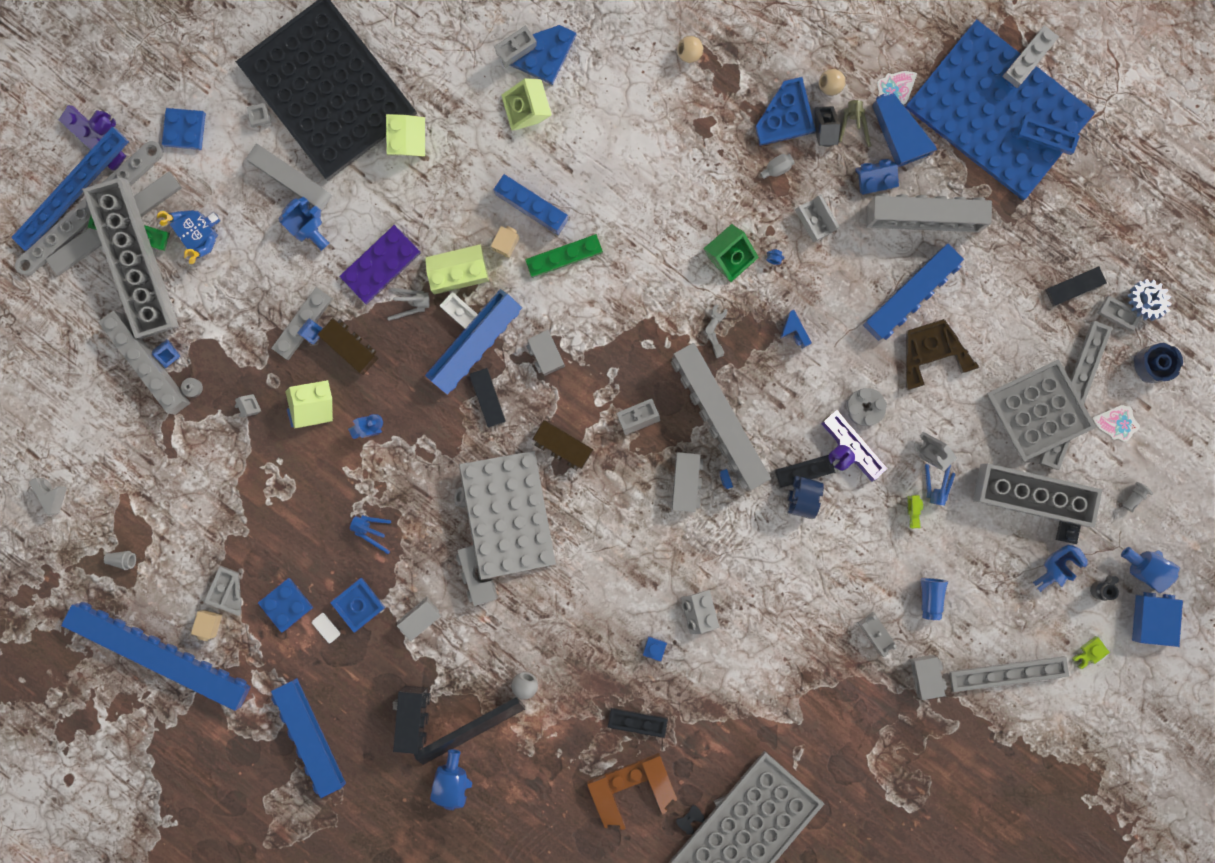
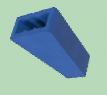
(901, 131)

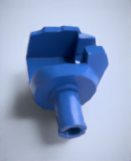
(303, 221)
(1057, 569)
(1152, 569)
(450, 783)

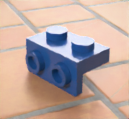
(877, 176)

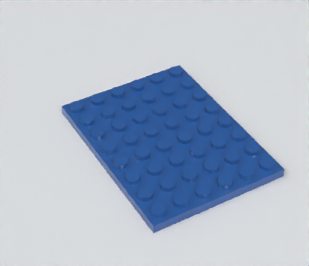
(983, 111)

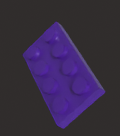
(380, 264)

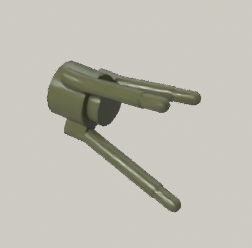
(855, 111)

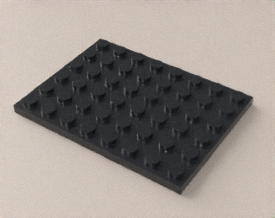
(325, 87)

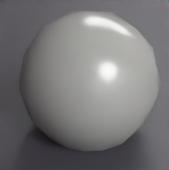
(524, 685)

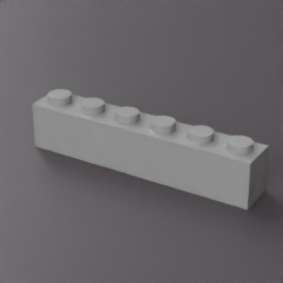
(144, 363)

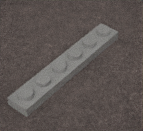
(1009, 674)

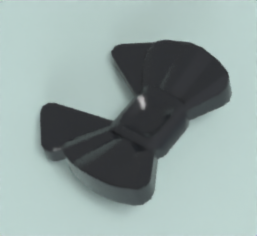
(685, 822)

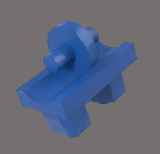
(366, 426)

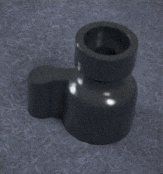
(1105, 589)

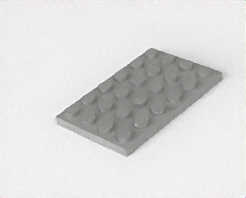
(507, 514)

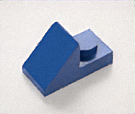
(794, 325)

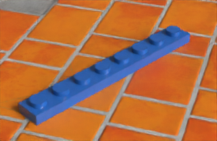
(70, 189)

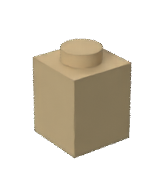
(505, 241)
(206, 625)

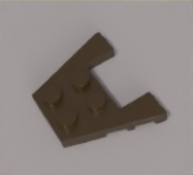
(931, 344)

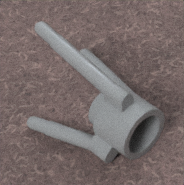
(419, 299)

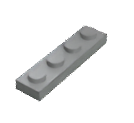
(1030, 56)
(312, 309)

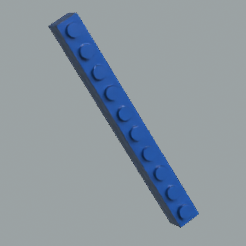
(156, 656)

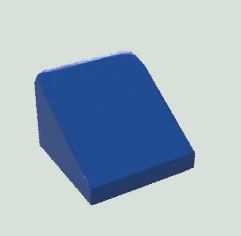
(165, 353)

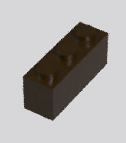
(348, 345)
(562, 445)

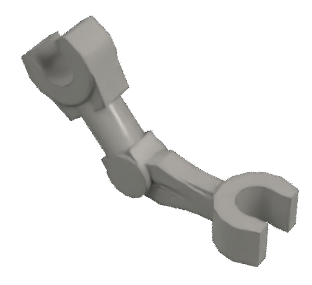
(715, 318)

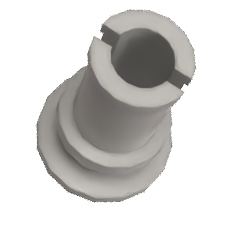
(1137, 496)

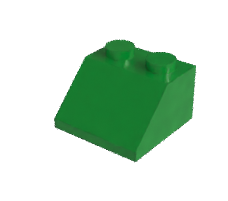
(731, 252)

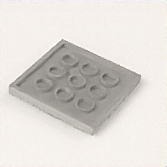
(1041, 410)

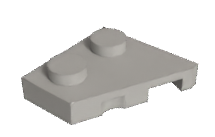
(225, 591)

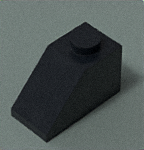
(827, 126)

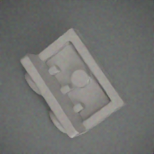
(817, 218)
(700, 612)

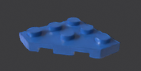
(548, 55)
(786, 115)

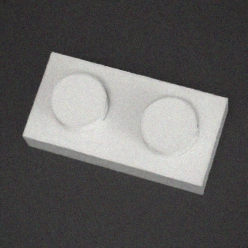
(458, 310)

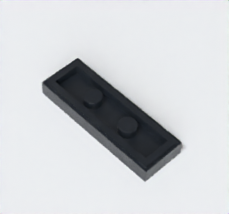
(1076, 286)
(487, 397)
(808, 469)
(637, 722)

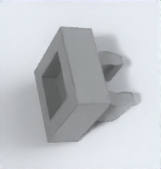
(247, 405)

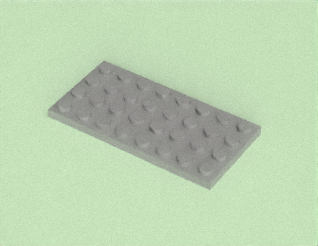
(753, 819)

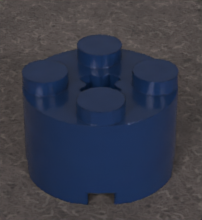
(1147, 364)
(805, 497)

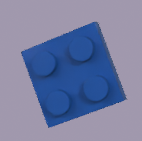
(183, 128)
(285, 605)
(357, 605)

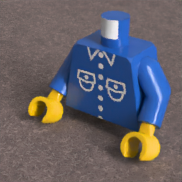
(193, 230)

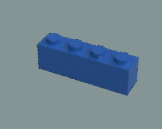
(531, 204)

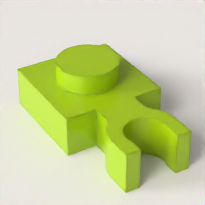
(915, 506)
(1093, 651)

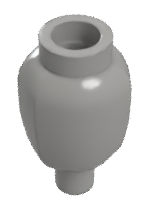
(778, 166)

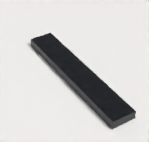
(469, 731)

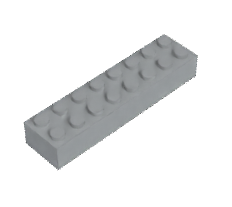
(130, 257)
(720, 416)

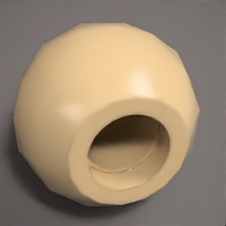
(690, 49)
(832, 82)

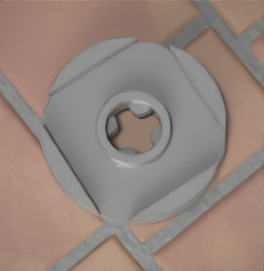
(877, 405)

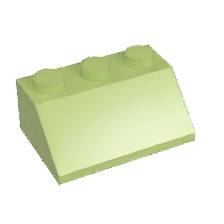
(456, 269)

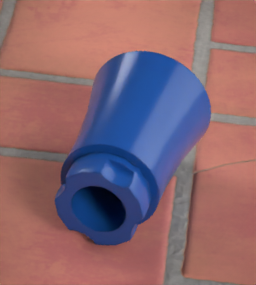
(933, 597)

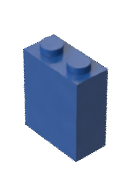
(1157, 619)

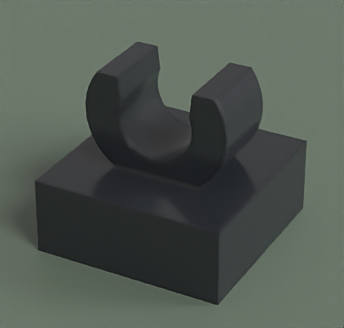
(1068, 532)

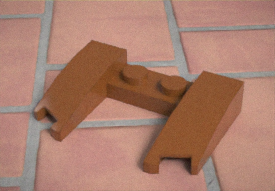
(606, 785)

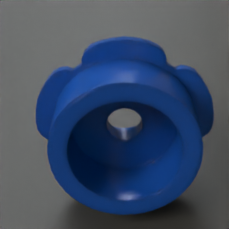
(775, 257)

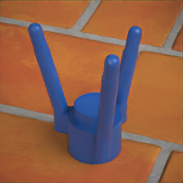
(939, 496)
(361, 526)

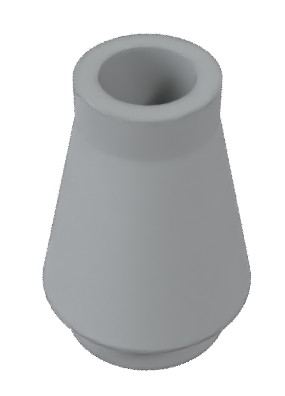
(123, 560)

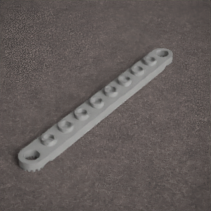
(80, 215)

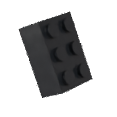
(411, 719)

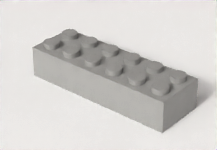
(929, 213)
(1037, 495)

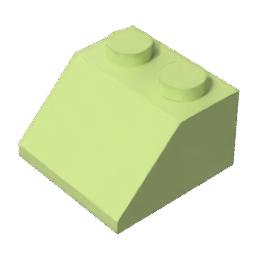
(526, 104)
(405, 135)
(310, 404)

